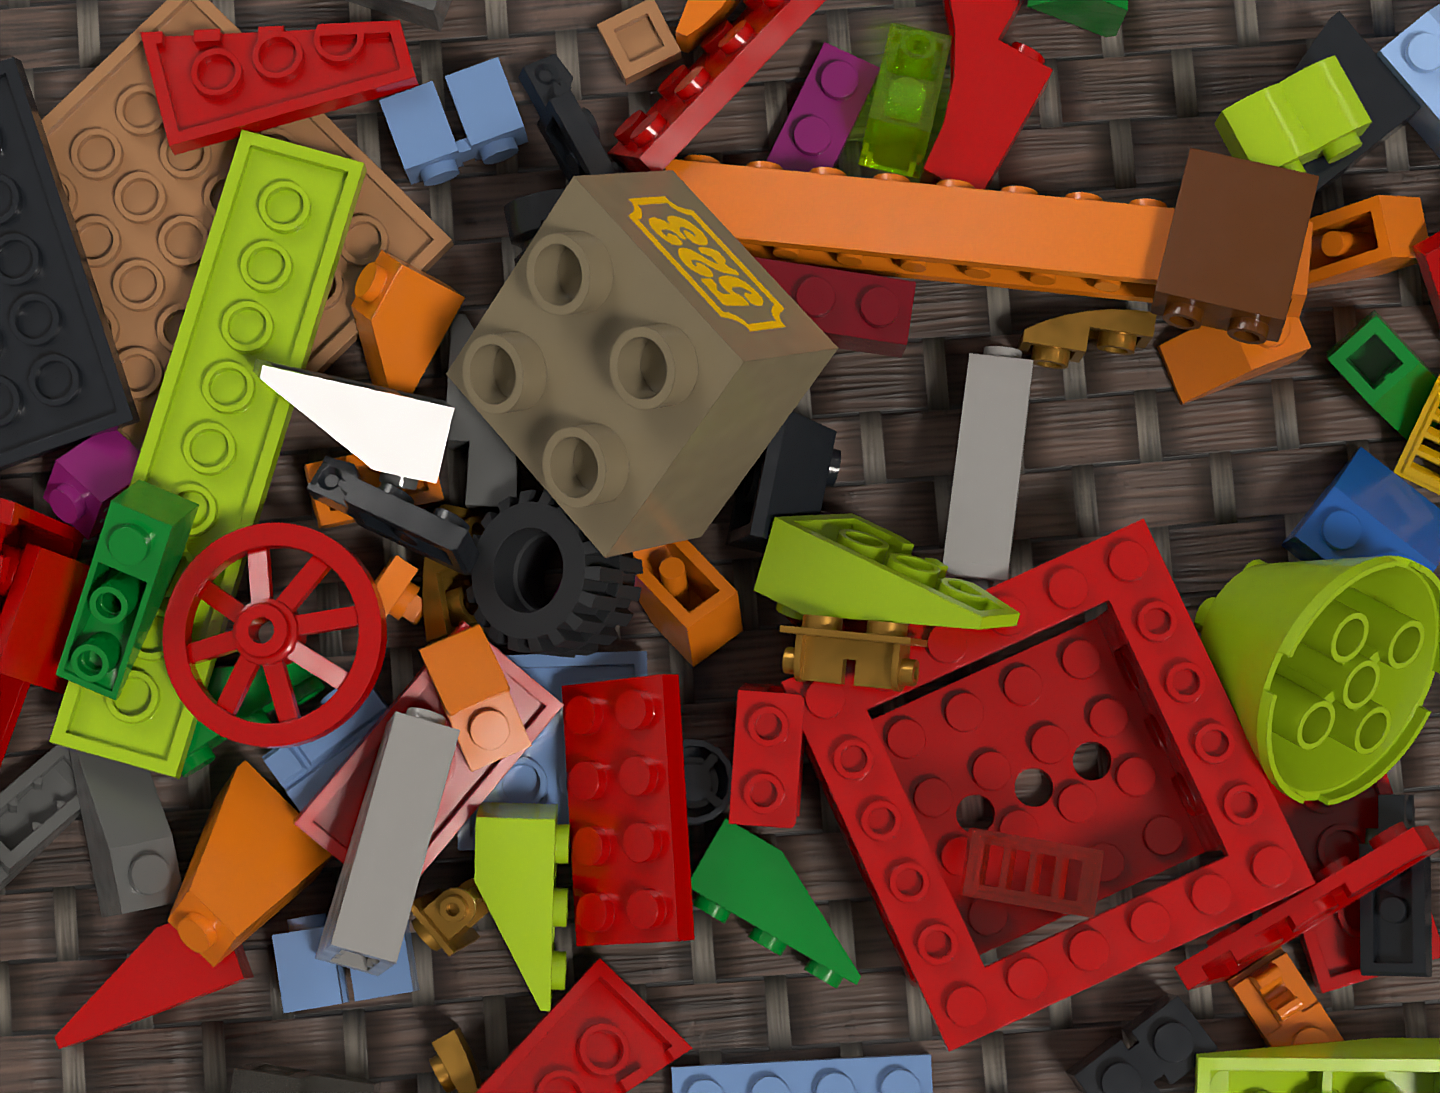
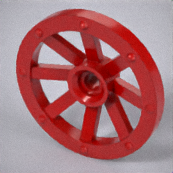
(287, 640)

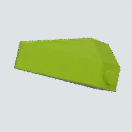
(867, 573)
(1326, 1067)

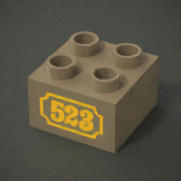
(639, 360)

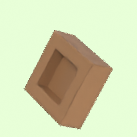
(639, 41)

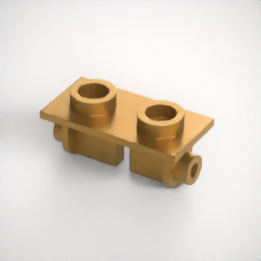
(879, 653)
(448, 917)

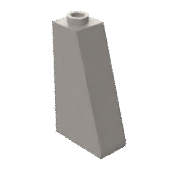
(988, 467)
(389, 843)

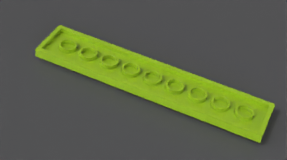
(216, 420)

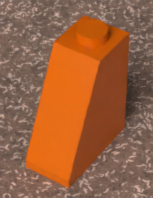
(243, 867)

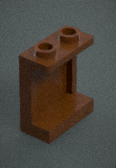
(1234, 246)

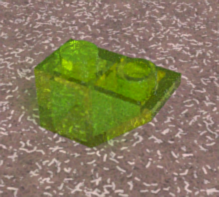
(905, 100)

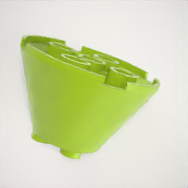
(1326, 666)

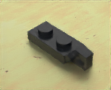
(563, 123)
(393, 516)
(1398, 913)

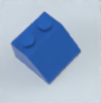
(1368, 515)

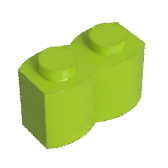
(1297, 119)

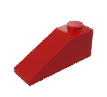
(150, 981)

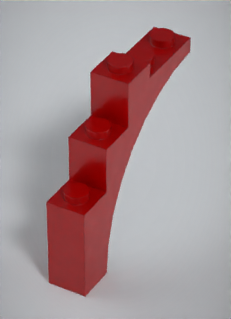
(989, 92)

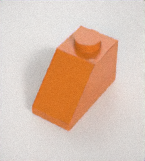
(1365, 239)
(401, 320)
(1211, 360)
(688, 599)

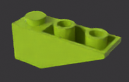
(517, 879)

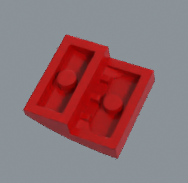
(40, 616)

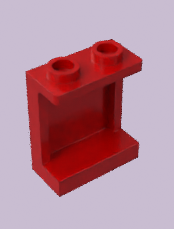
(767, 757)

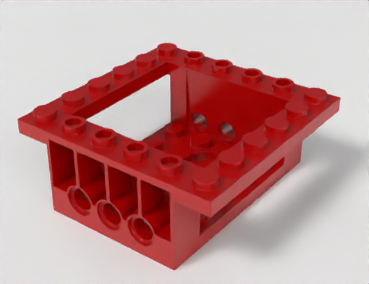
(1171, 789)

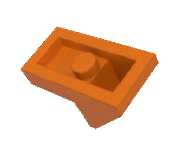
(475, 697)

